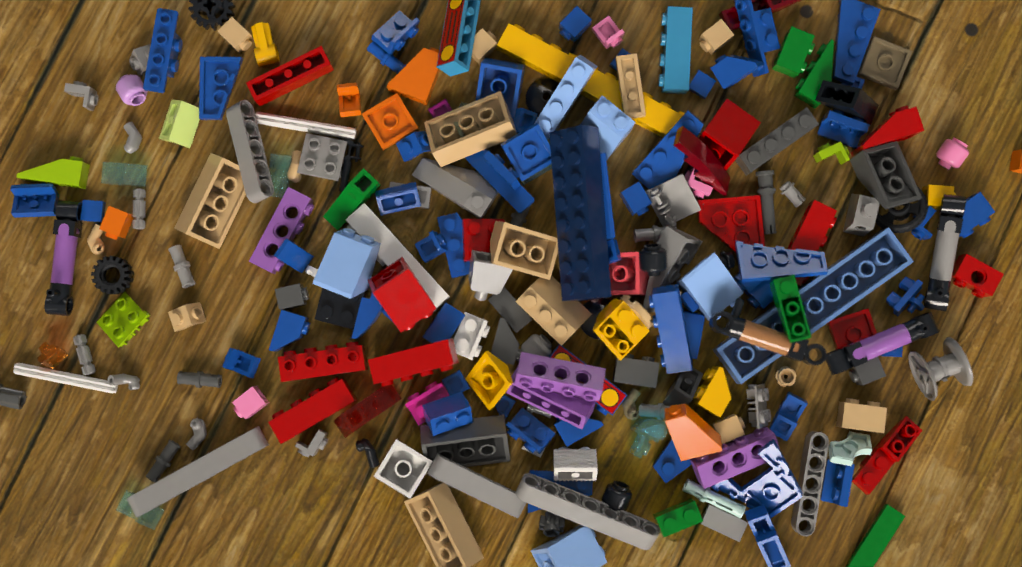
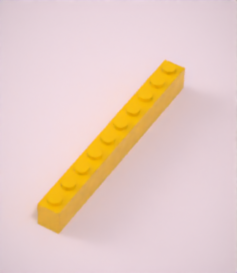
(554, 64)

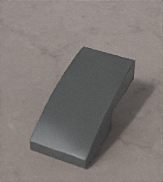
(510, 310)

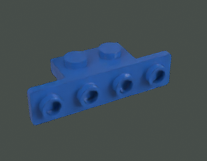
(758, 32)
(163, 51)
(501, 179)

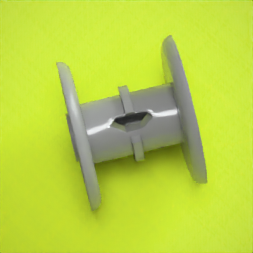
(940, 368)

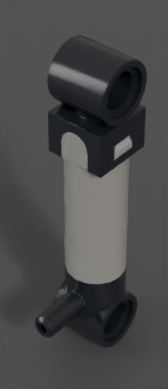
(945, 250)

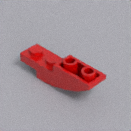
(885, 454)

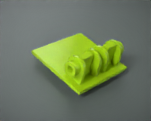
(123, 319)

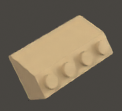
(482, 122)
(213, 202)
(444, 528)

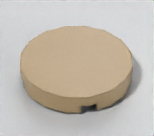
(639, 310)

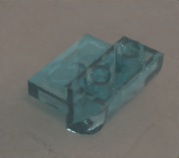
(647, 429)

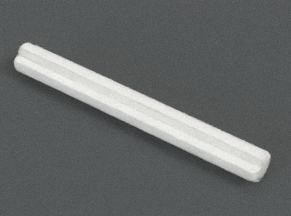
(306, 125)
(64, 377)

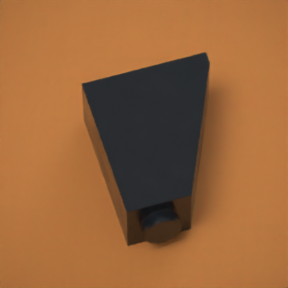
(848, 99)

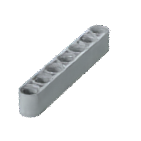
(197, 471)
(587, 511)

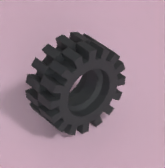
(100, 271)

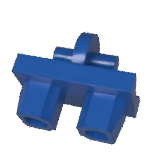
(900, 303)

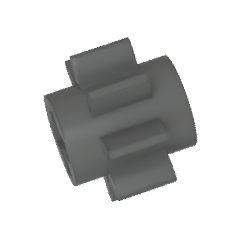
(551, 524)

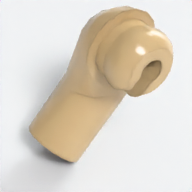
(292, 171)
(94, 240)

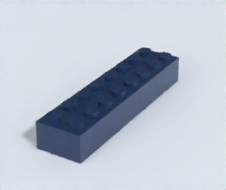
(580, 213)

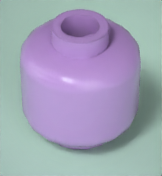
(131, 90)

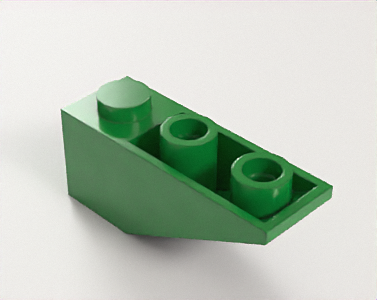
(817, 72)
(351, 198)
(790, 308)

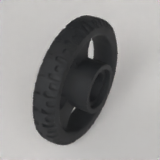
(918, 209)

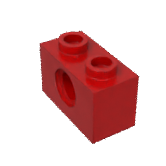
(987, 276)

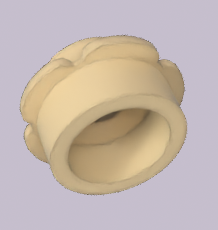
(790, 380)

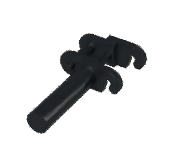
(347, 163)

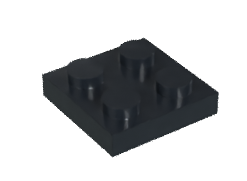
(338, 309)

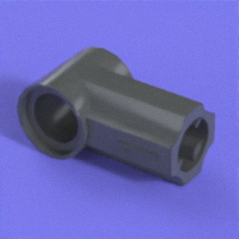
(11, 397)

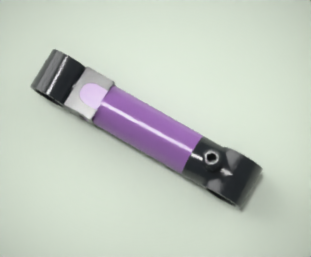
(67, 233)
(881, 343)

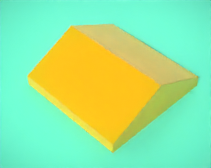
(489, 379)

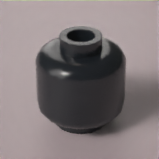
(653, 259)
(617, 495)

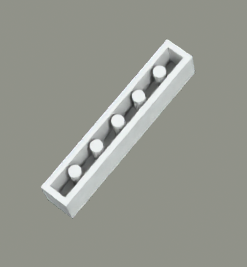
(365, 222)

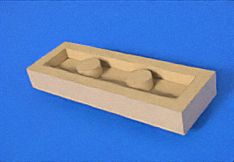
(630, 85)

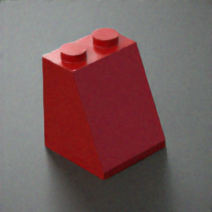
(729, 132)
(401, 295)

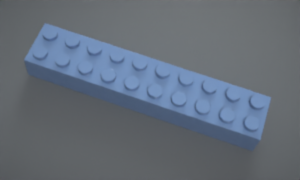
(822, 299)

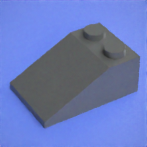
(886, 175)

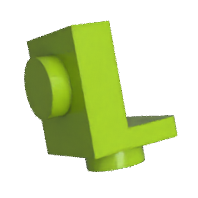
(826, 151)

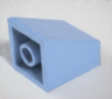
(611, 123)
(347, 263)
(710, 286)
(571, 549)

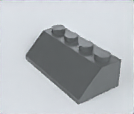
(471, 444)

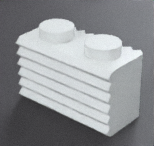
(575, 464)

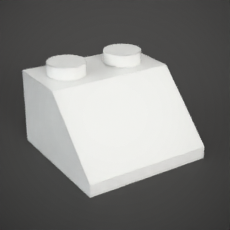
(403, 468)

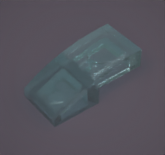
(278, 170)
(124, 174)
(148, 519)

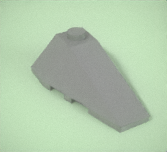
(458, 184)
(680, 250)

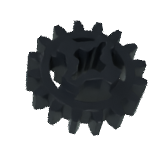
(214, 16)

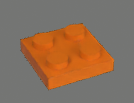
(390, 121)

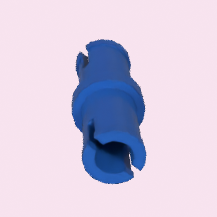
(385, 58)

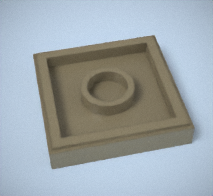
(884, 63)

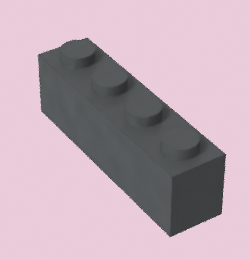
(776, 141)

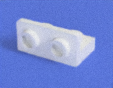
(469, 336)

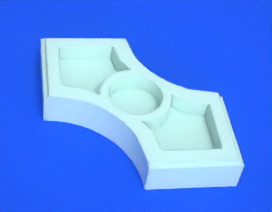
(845, 451)

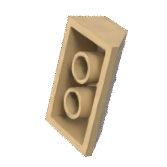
(523, 250)
(546, 307)

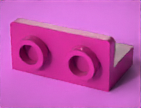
(434, 392)

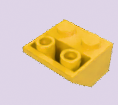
(619, 328)
(714, 392)

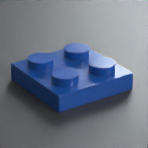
(528, 151)

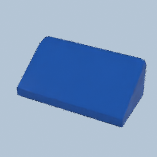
(398, 198)
(444, 324)

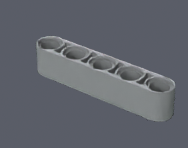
(249, 151)
(476, 485)
(814, 493)

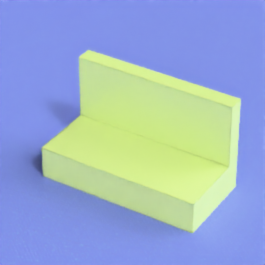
(180, 123)

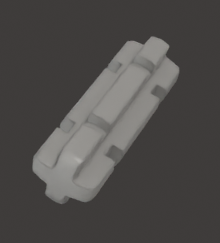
(139, 208)
(84, 354)

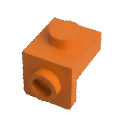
(349, 99)

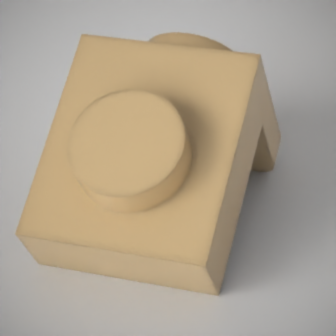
(187, 316)

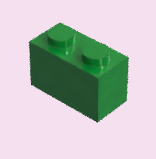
(794, 52)
(678, 517)

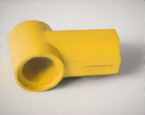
(265, 50)

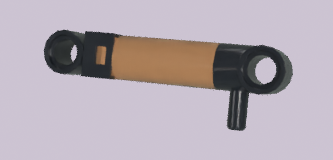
(765, 336)

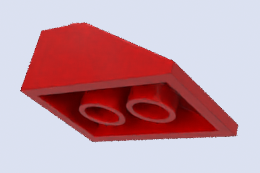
(901, 125)

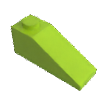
(59, 172)

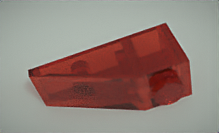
(367, 410)

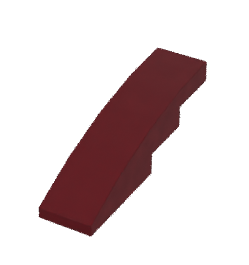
(731, 17)
(704, 161)

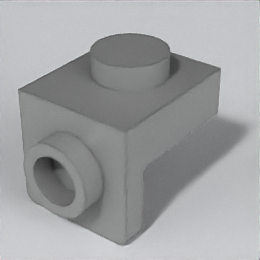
(139, 59)
(81, 90)
(318, 442)

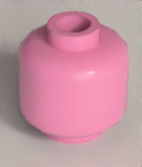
(952, 153)

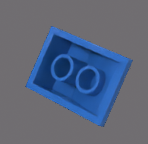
(504, 77)

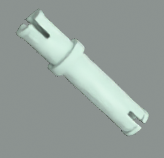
(714, 498)

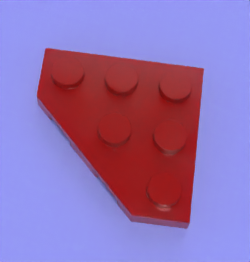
(733, 219)

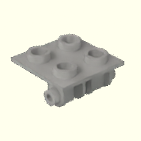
(322, 157)
(673, 200)
(762, 415)

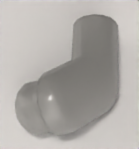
(134, 138)
(118, 379)
(199, 432)

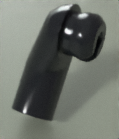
(370, 452)

